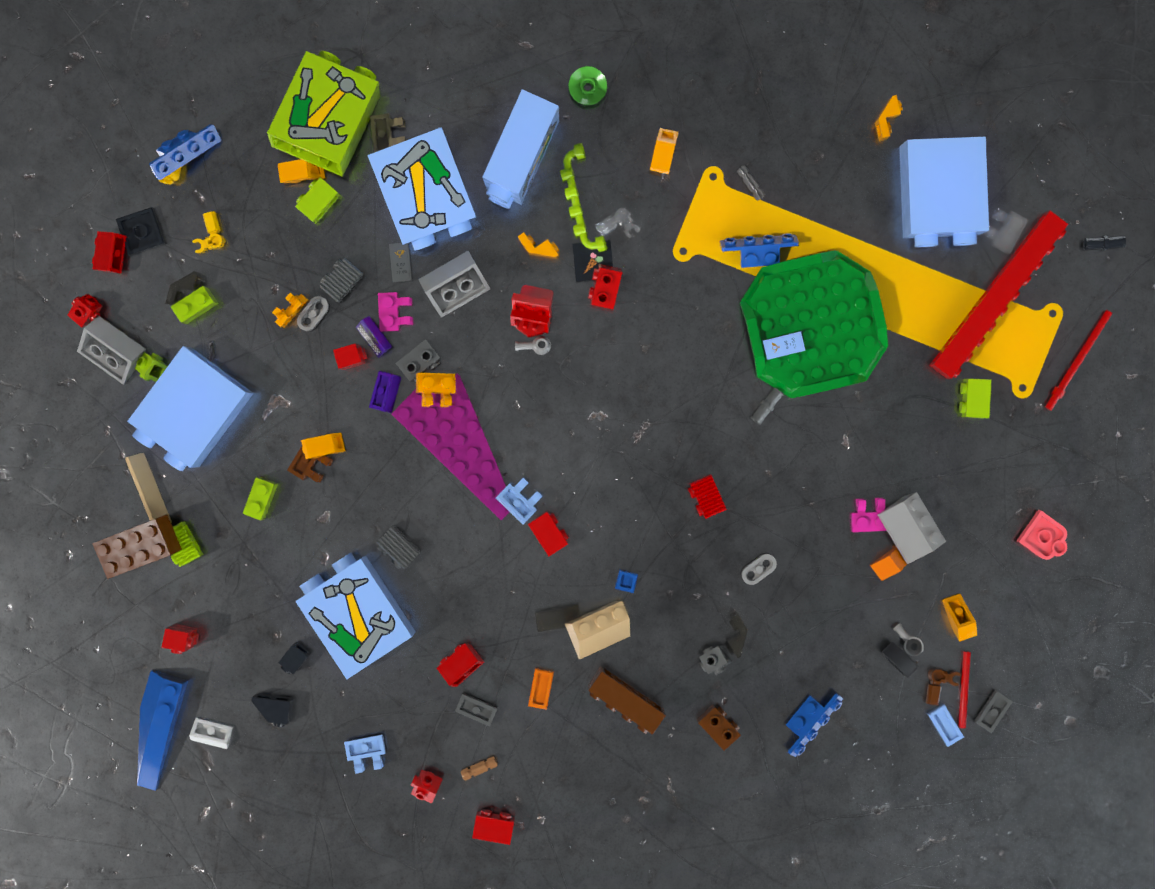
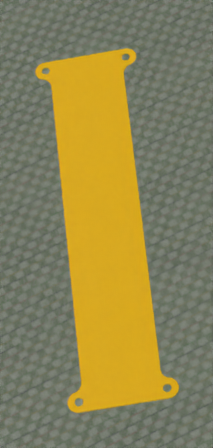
(913, 297)

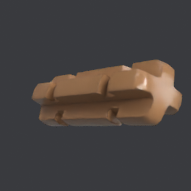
(479, 768)

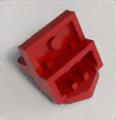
(532, 310)

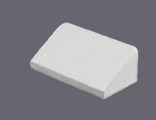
(211, 733)

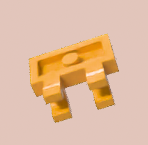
(285, 316)
(436, 383)

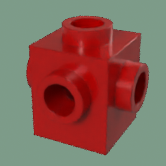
(84, 310)
(425, 786)

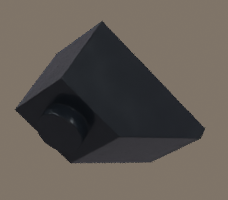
(274, 709)

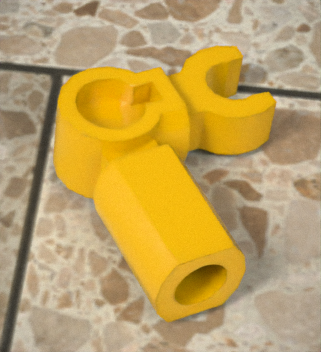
(215, 240)

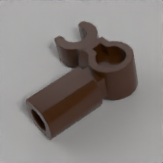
(936, 677)

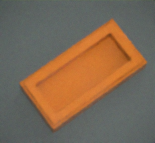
(541, 688)

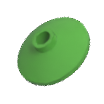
(590, 76)

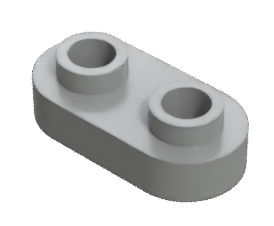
(313, 313)
(759, 570)

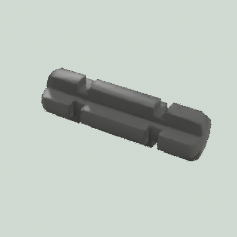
(751, 182)

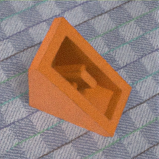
(889, 564)

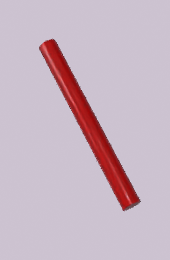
(964, 689)

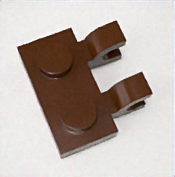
(303, 467)

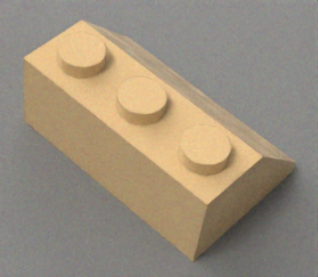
(599, 628)

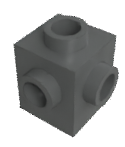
(715, 659)

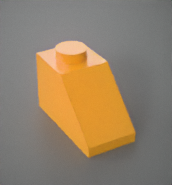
(960, 617)

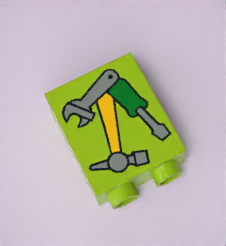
(325, 112)

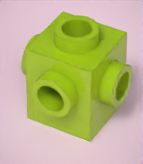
(150, 366)

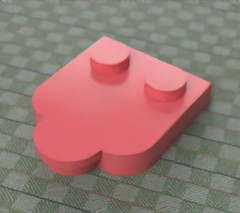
(1044, 536)

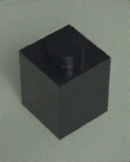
(293, 658)

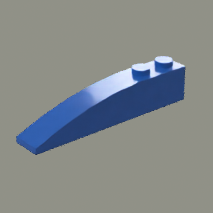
(156, 725)

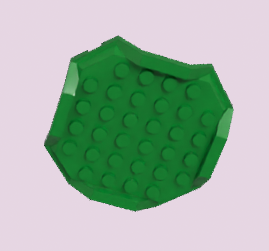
(835, 311)

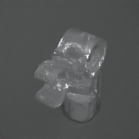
(620, 216)

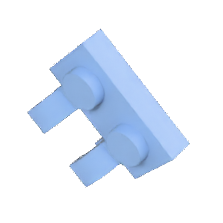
(516, 504)
(363, 748)

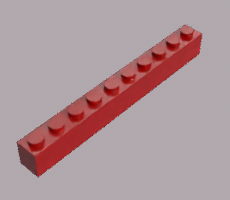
(999, 294)

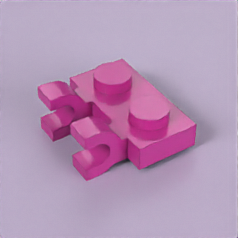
(389, 311)
(867, 521)

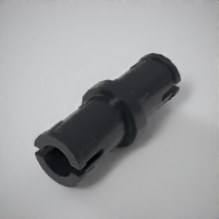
(1105, 242)

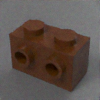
(719, 727)

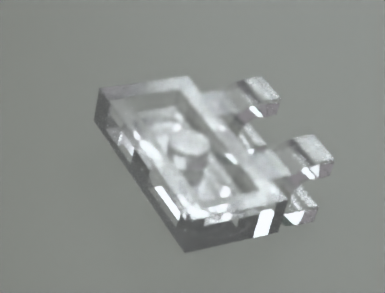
(1009, 232)

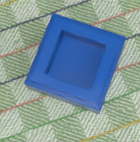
(626, 581)

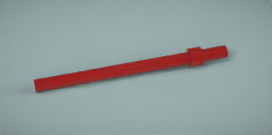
(1058, 392)

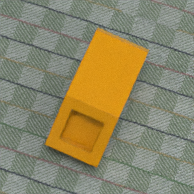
(890, 111)
(664, 151)
(299, 170)
(545, 249)
(323, 445)

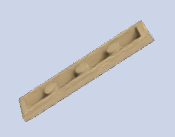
(146, 486)

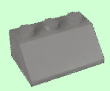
(454, 284)
(110, 349)
(911, 527)

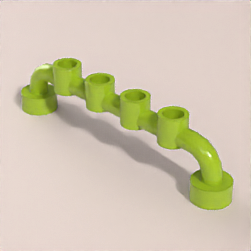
(572, 193)

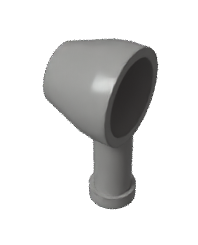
(534, 345)
(909, 641)

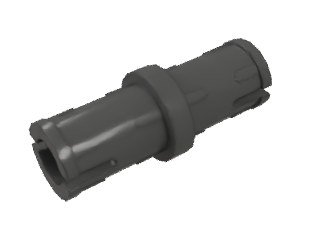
(766, 406)

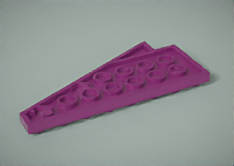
(456, 441)

